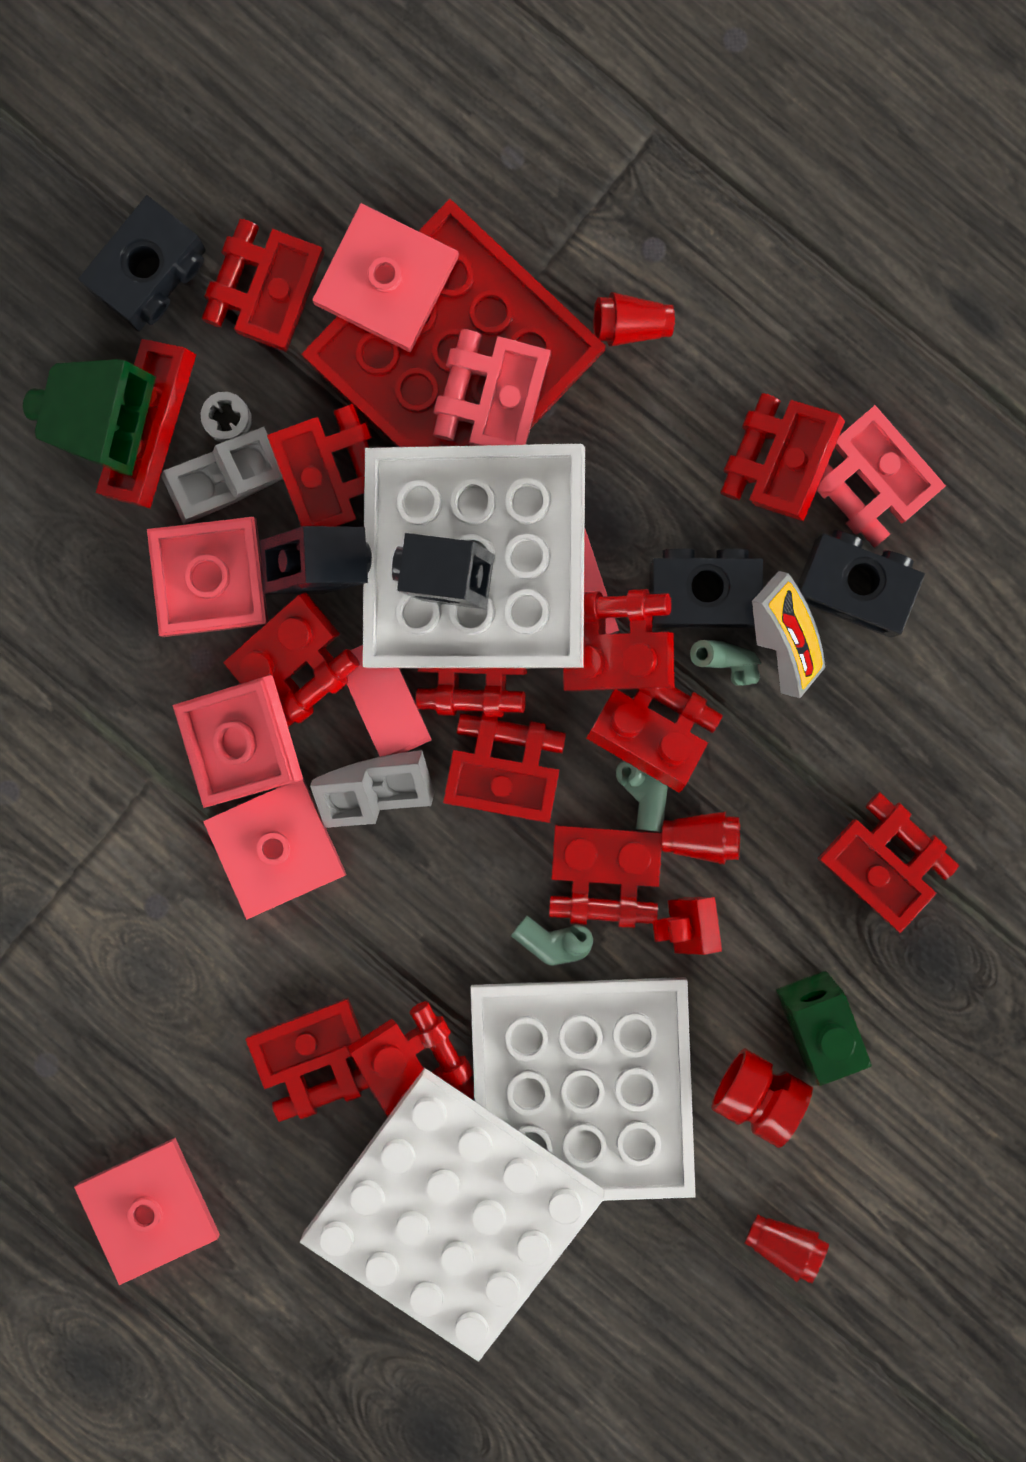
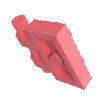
(509, 393)
(889, 469)

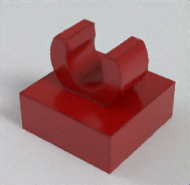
(691, 926)

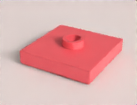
(385, 277)
(207, 576)
(238, 741)
(274, 848)
(147, 1211)

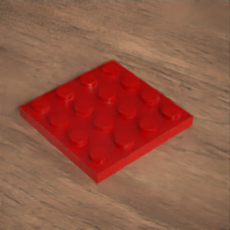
(482, 294)

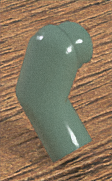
(725, 655)
(648, 792)
(554, 946)

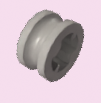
(238, 406)

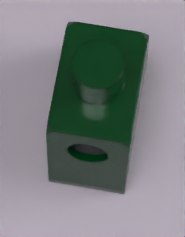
(93, 411)
(823, 1029)

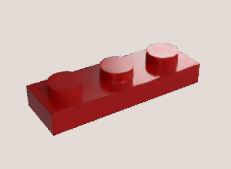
(172, 370)

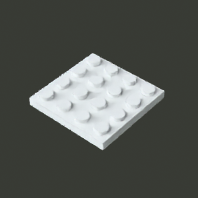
(510, 501)
(593, 1077)
(452, 1215)

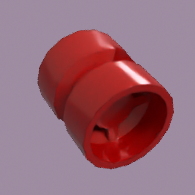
(764, 1099)

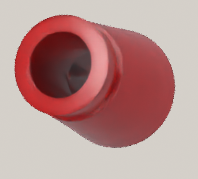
(630, 319)
(703, 837)
(788, 1247)

